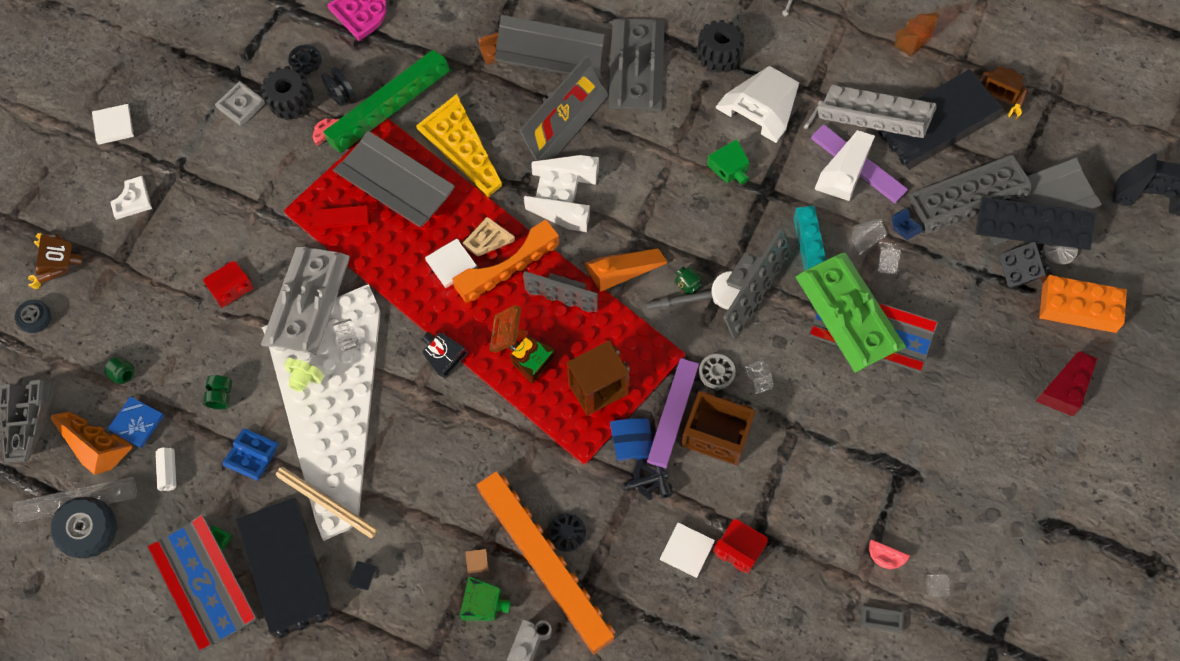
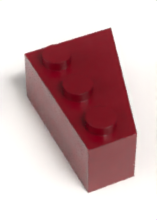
(1070, 385)

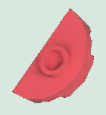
(322, 125)
(887, 556)

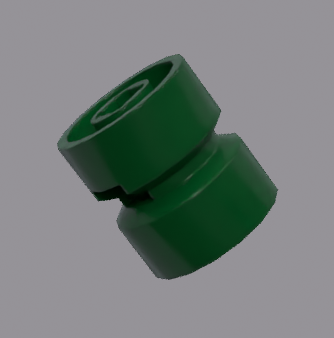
(217, 392)

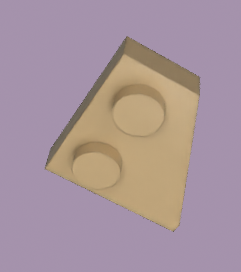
(487, 238)

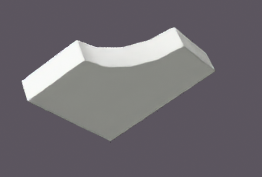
(132, 200)

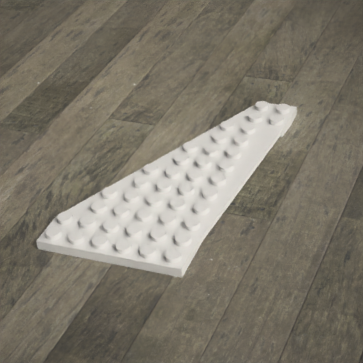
(333, 416)

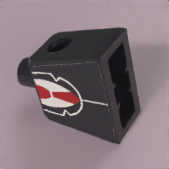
(443, 353)

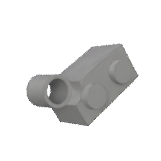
(528, 641)

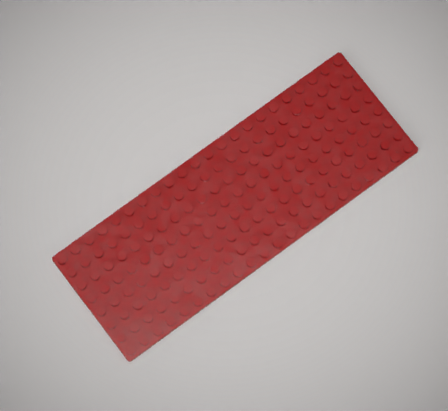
(393, 262)

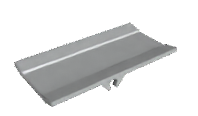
(306, 300)

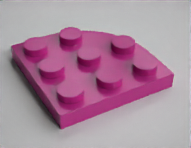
(359, 16)

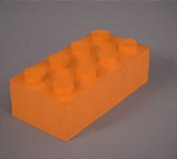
(1083, 304)

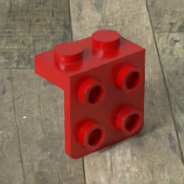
(228, 283)
(740, 546)

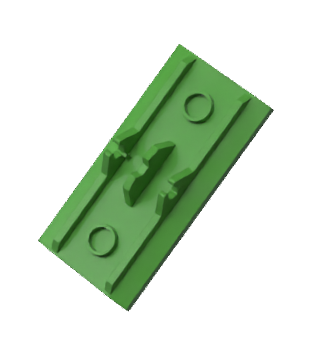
(850, 312)

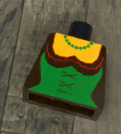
(531, 357)

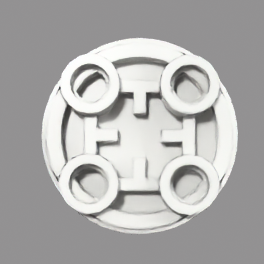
(722, 293)

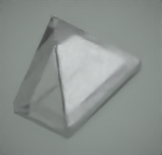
(867, 234)

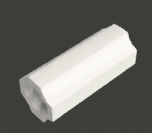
(165, 469)

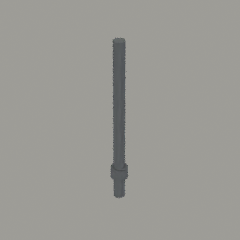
(664, 303)

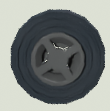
(25, 317)

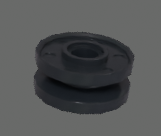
(338, 86)

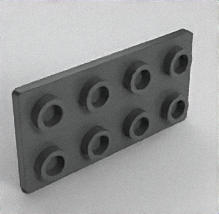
(561, 289)

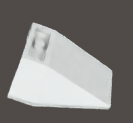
(763, 99)

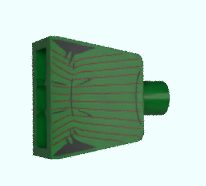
(482, 602)

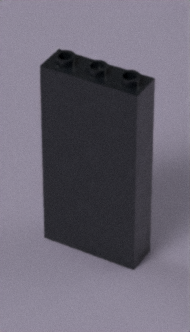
(961, 109)
(284, 568)

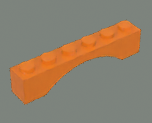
(476, 281)

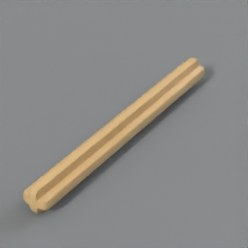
(326, 502)

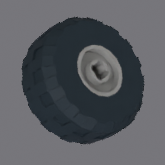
(83, 527)

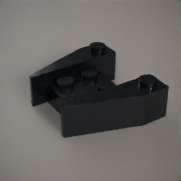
(1150, 177)

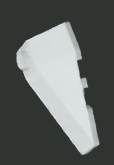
(845, 168)

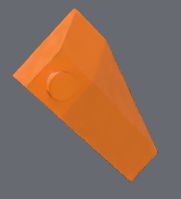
(618, 268)
(91, 445)

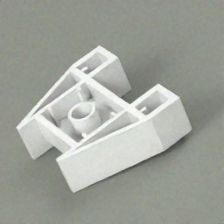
(558, 190)

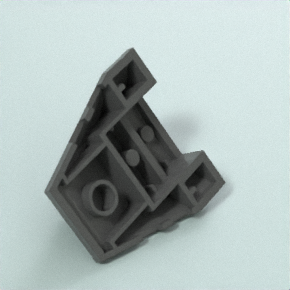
(25, 417)

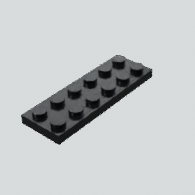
(1035, 223)

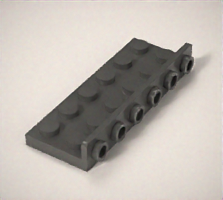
(960, 196)

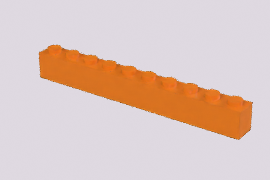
(545, 562)

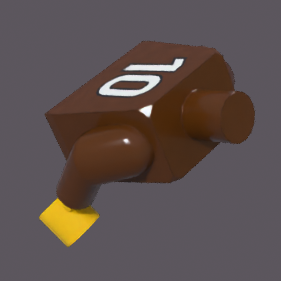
(53, 258)

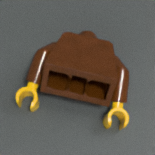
(1006, 86)

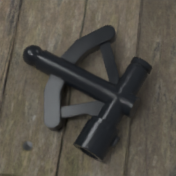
(658, 476)

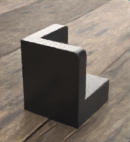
(363, 575)

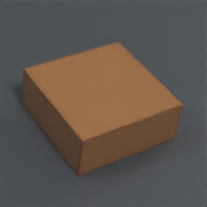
(477, 561)

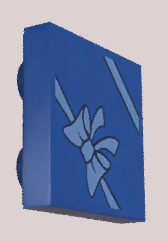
(136, 422)

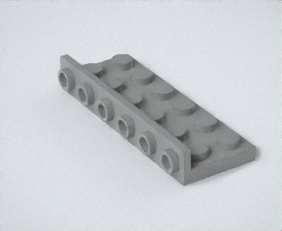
(877, 111)

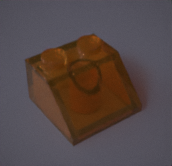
(916, 33)

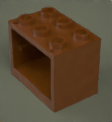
(598, 377)
(718, 427)

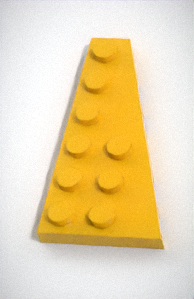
(456, 138)

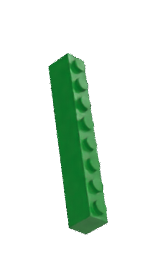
(386, 101)

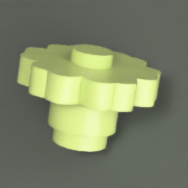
(302, 374)

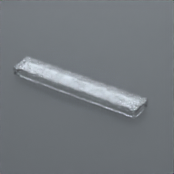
(48, 505)

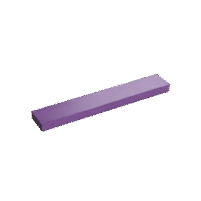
(870, 172)
(673, 413)

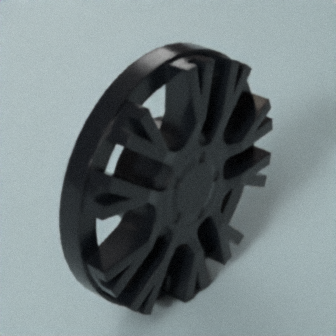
(305, 59)
(567, 532)

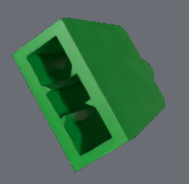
(730, 163)

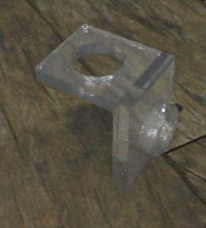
(889, 258)

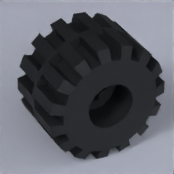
(720, 46)
(287, 93)

